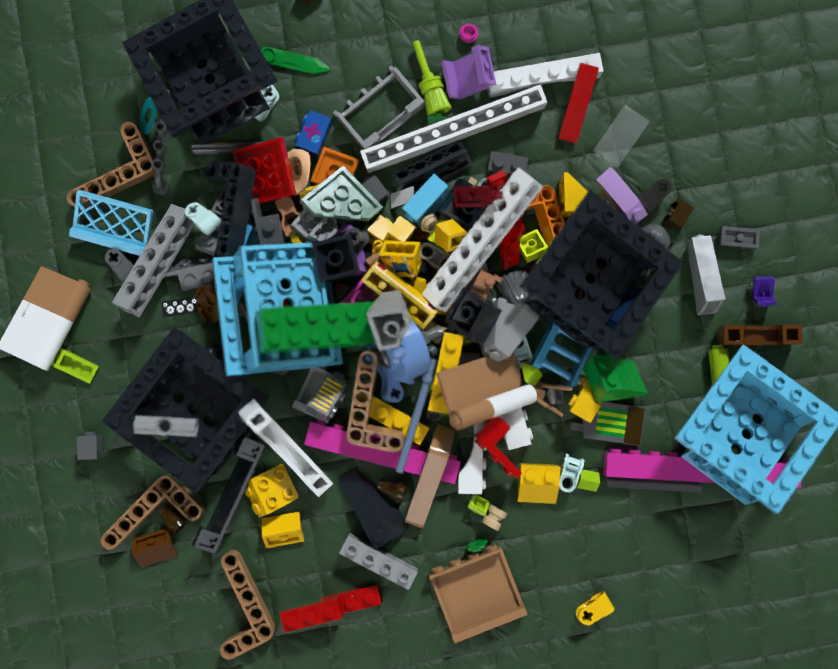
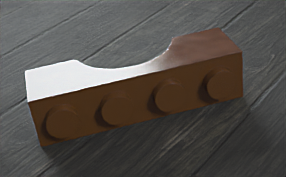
(759, 335)

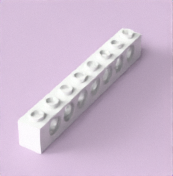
(460, 267)

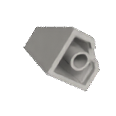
(389, 320)
(509, 329)

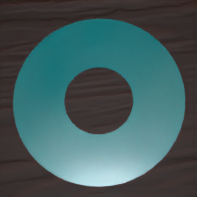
(146, 127)

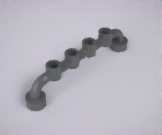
(160, 186)

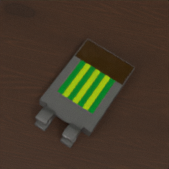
(614, 424)

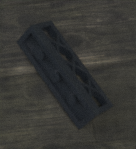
(444, 168)

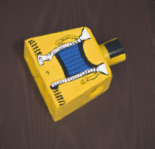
(402, 258)

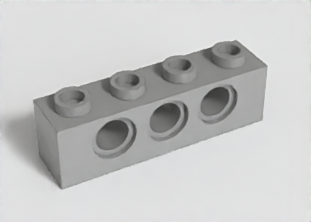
(379, 561)

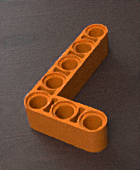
(542, 207)

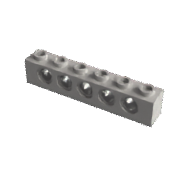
(154, 261)

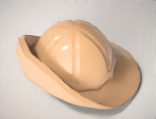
(300, 168)

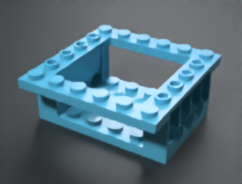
(261, 272)
(749, 388)

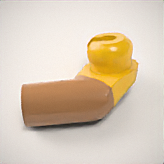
(376, 248)

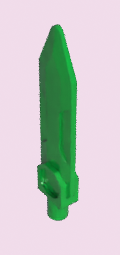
(294, 61)

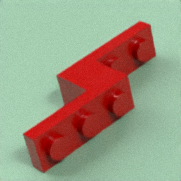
(511, 242)
(489, 436)
(330, 608)

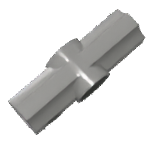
(178, 426)

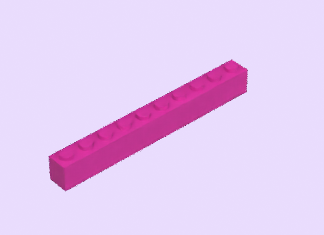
(662, 467)

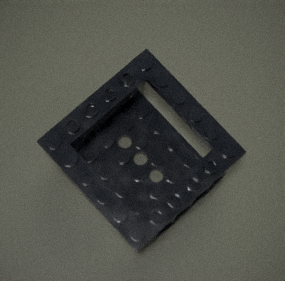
(180, 47)
(589, 234)
(181, 367)

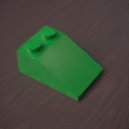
(613, 378)

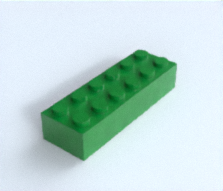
(313, 327)

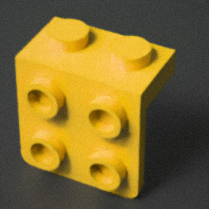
(271, 490)

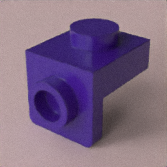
(763, 291)

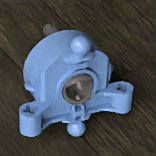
(406, 361)

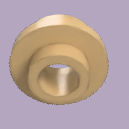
(429, 223)

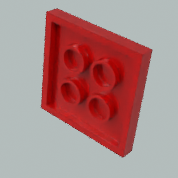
(272, 169)

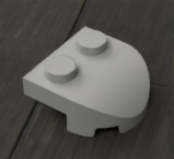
(314, 228)

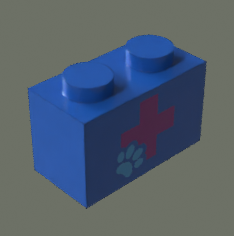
(314, 133)

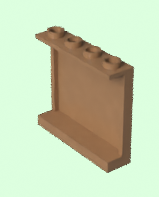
(477, 593)

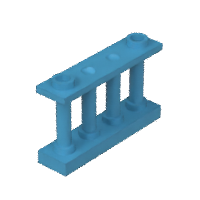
(549, 343)

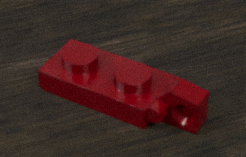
(475, 196)

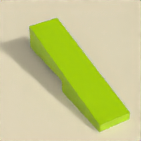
(75, 365)

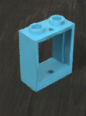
(426, 200)

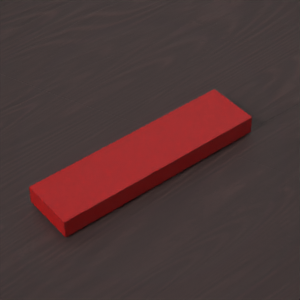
(578, 102)

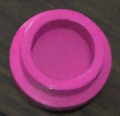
(468, 33)

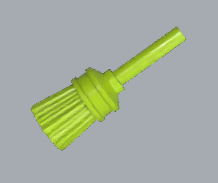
(431, 86)

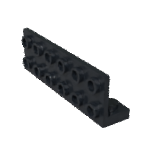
(249, 453)

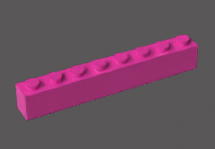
(335, 440)

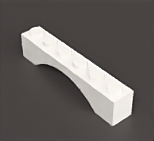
(542, 73)
(285, 447)
(470, 475)

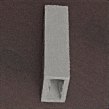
(705, 275)

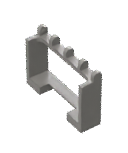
(410, 110)

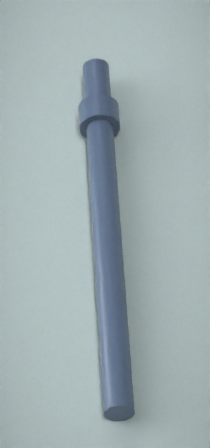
(427, 378)

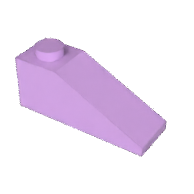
(621, 196)

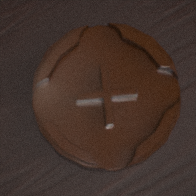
(207, 303)

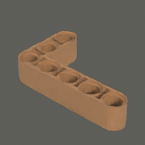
(120, 173)
(364, 406)
(430, 475)
(149, 506)
(248, 605)

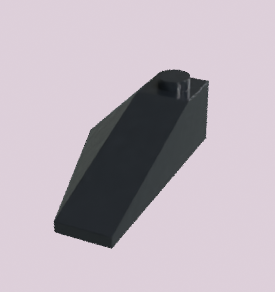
(375, 512)

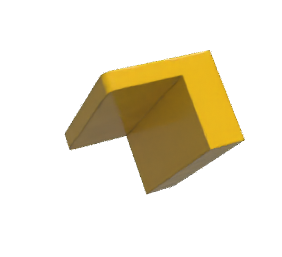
(282, 530)

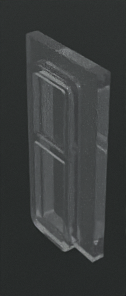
(621, 136)

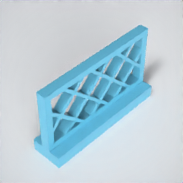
(105, 237)

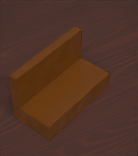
(153, 548)

